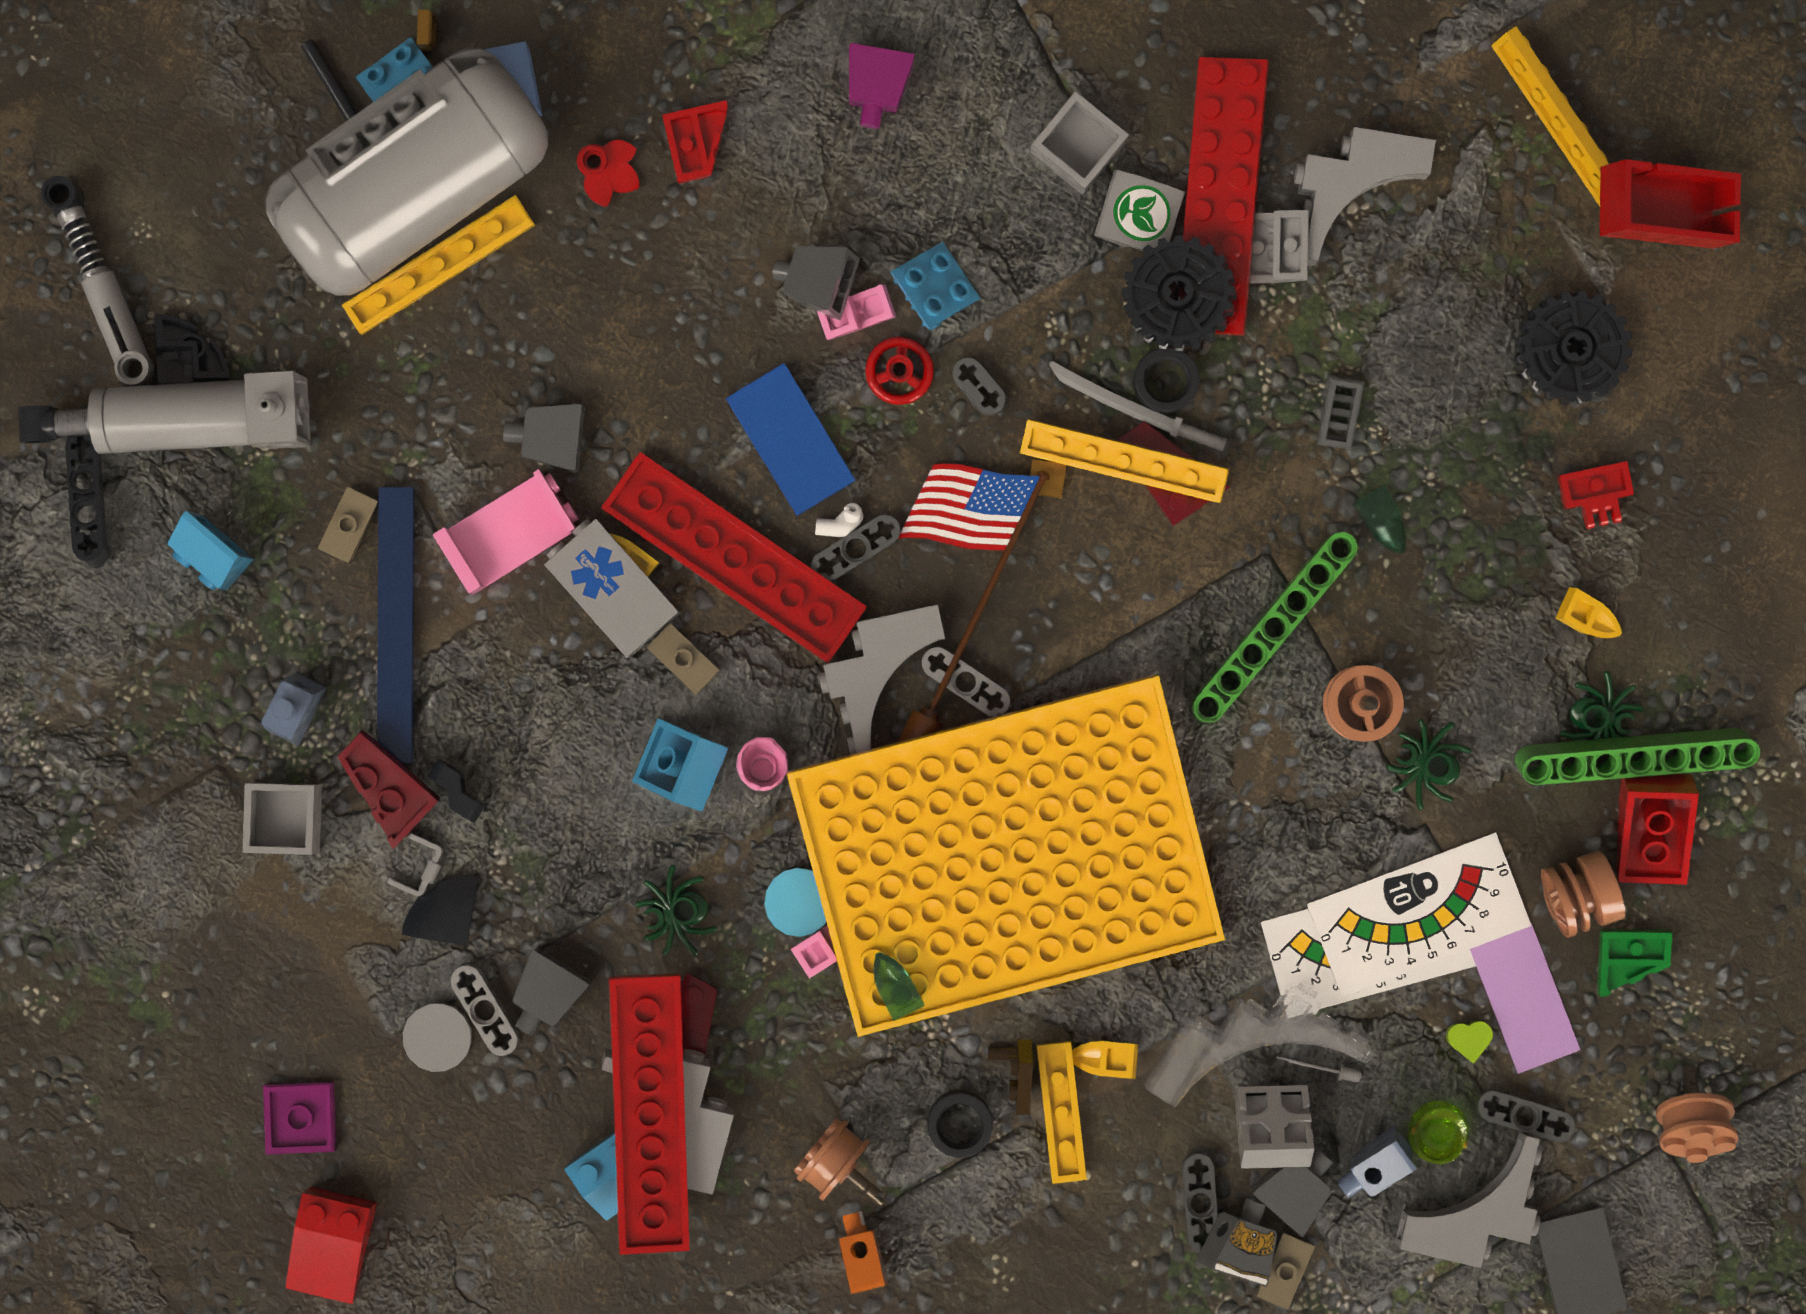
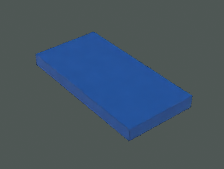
(790, 439)

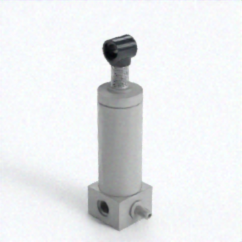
(258, 411)

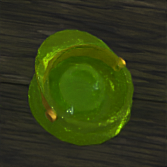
(1438, 1132)

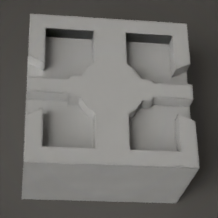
(1079, 143)
(282, 818)
(1274, 1126)

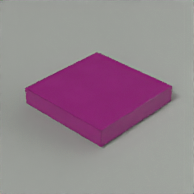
(299, 1117)

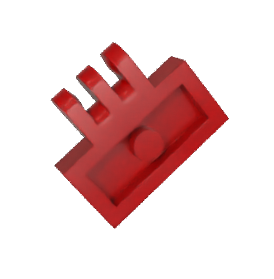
(1597, 492)

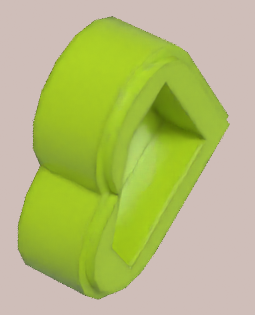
(1469, 1039)

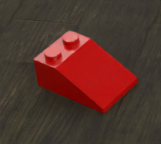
(1656, 828)
(329, 1244)

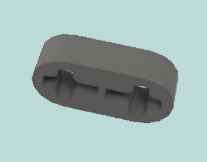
(972, 392)

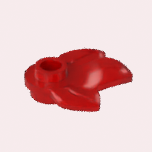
(611, 174)

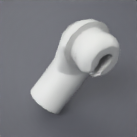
(844, 523)

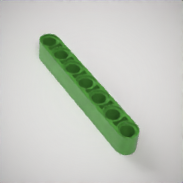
(1287, 617)
(1650, 764)

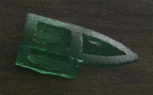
(1383, 519)
(895, 987)

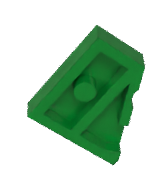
(1630, 956)

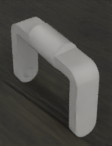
(430, 872)

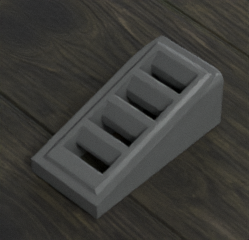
(1354, 399)

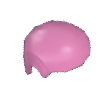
(762, 763)

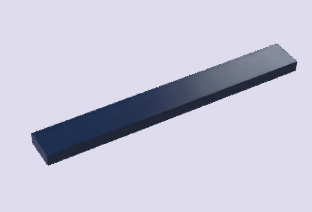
(396, 621)

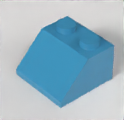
(208, 551)
(680, 765)
(596, 1176)

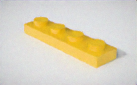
(1061, 1112)

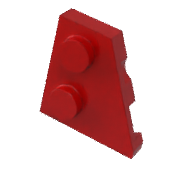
(695, 139)

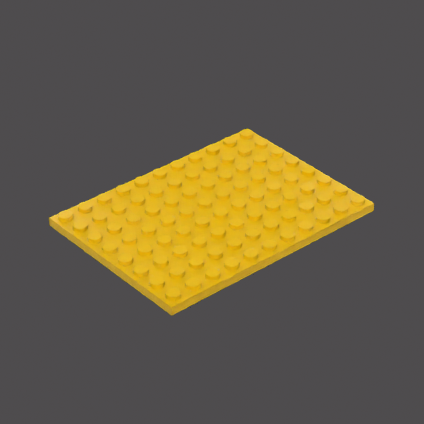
(1008, 852)

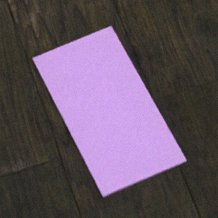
(1525, 999)

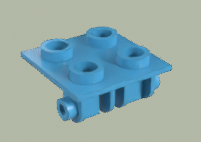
(393, 69)
(935, 285)

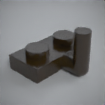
(1020, 1065)

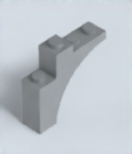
(1369, 161)
(885, 647)
(705, 1122)
(1497, 1210)

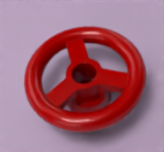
(875, 380)

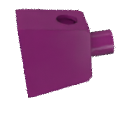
(877, 81)

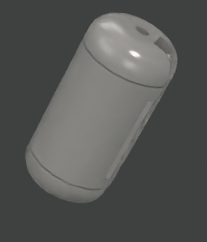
(406, 170)

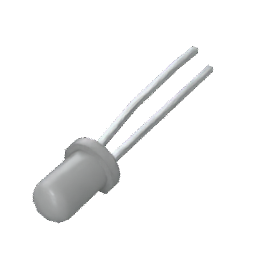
(1343, 1073)

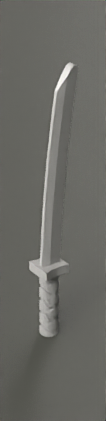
(1173, 426)

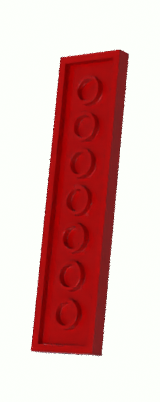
(1227, 167)
(734, 557)
(649, 1113)

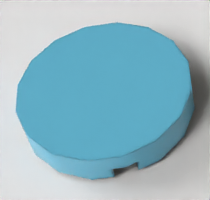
(795, 903)

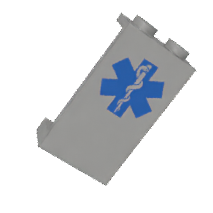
(610, 587)

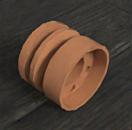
(1587, 892)

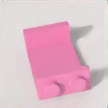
(507, 532)

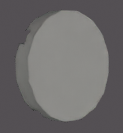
(437, 1037)

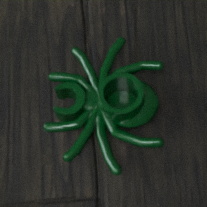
(1601, 715)
(1428, 763)
(676, 912)

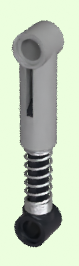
(100, 285)

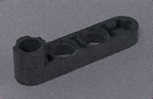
(82, 497)

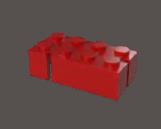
(1669, 204)

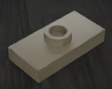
(348, 525)
(683, 658)
(1287, 1269)

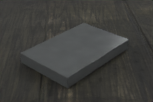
(1581, 1263)

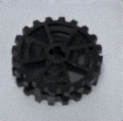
(1176, 267)
(1558, 325)

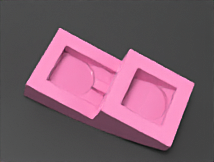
(860, 312)
(815, 952)

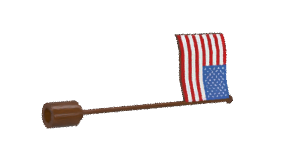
(971, 512)

